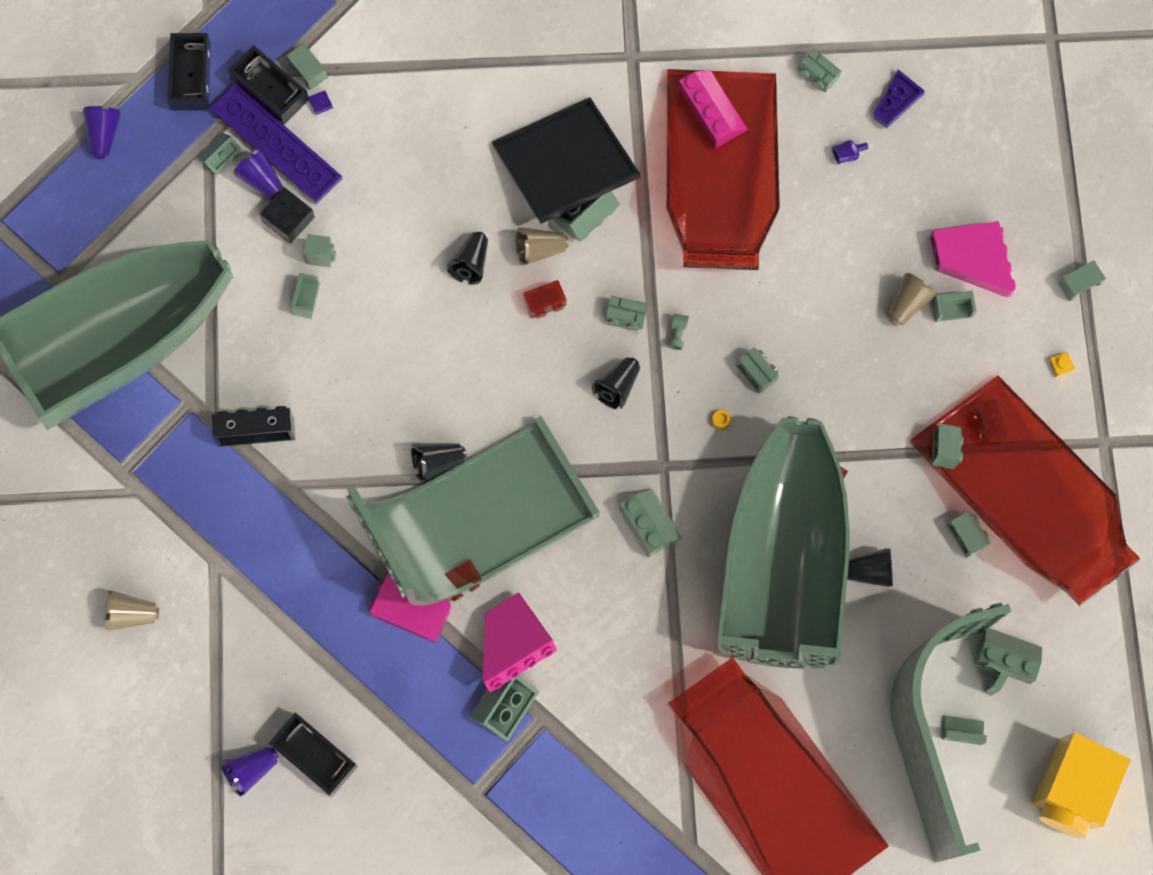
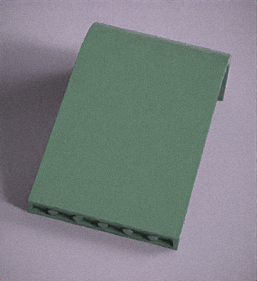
(483, 510)
(916, 740)

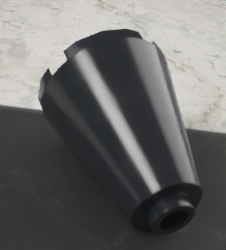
(469, 259)
(617, 383)
(436, 458)
(872, 568)

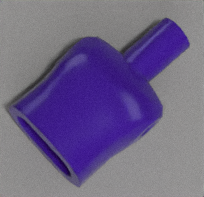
(848, 151)

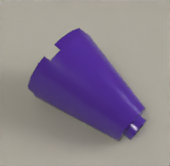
(100, 129)
(259, 174)
(249, 768)

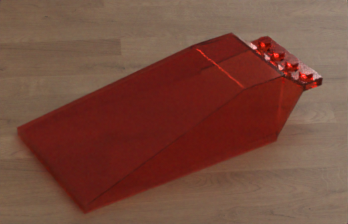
(727, 194)
(1036, 495)
(770, 779)

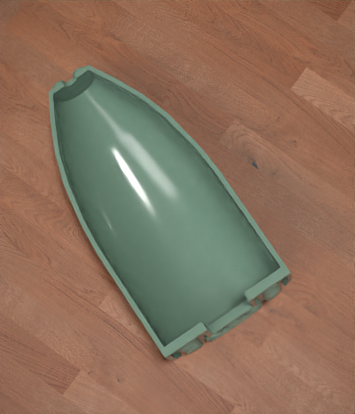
(109, 325)
(788, 554)

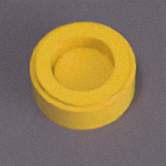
(721, 419)

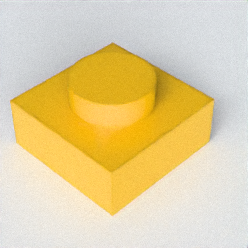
(1061, 364)

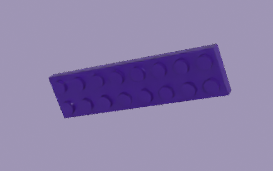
(279, 144)

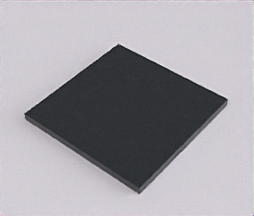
(566, 160)

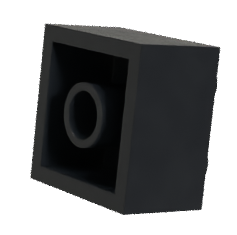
(287, 215)

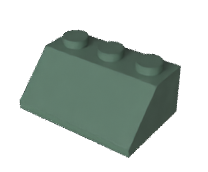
(587, 217)
(649, 522)
(1011, 654)
(504, 707)

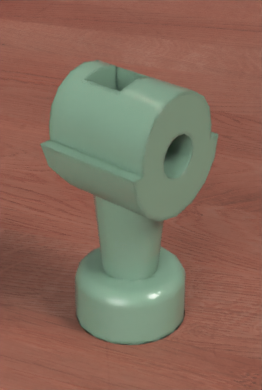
(678, 325)

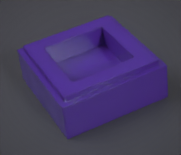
(320, 102)

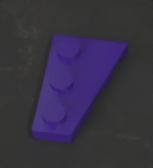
(898, 99)

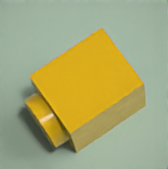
(1079, 785)

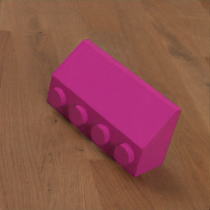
(711, 107)

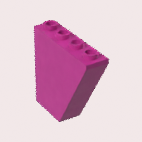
(975, 256)
(421, 621)
(512, 642)

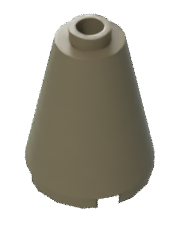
(539, 244)
(909, 299)
(128, 611)

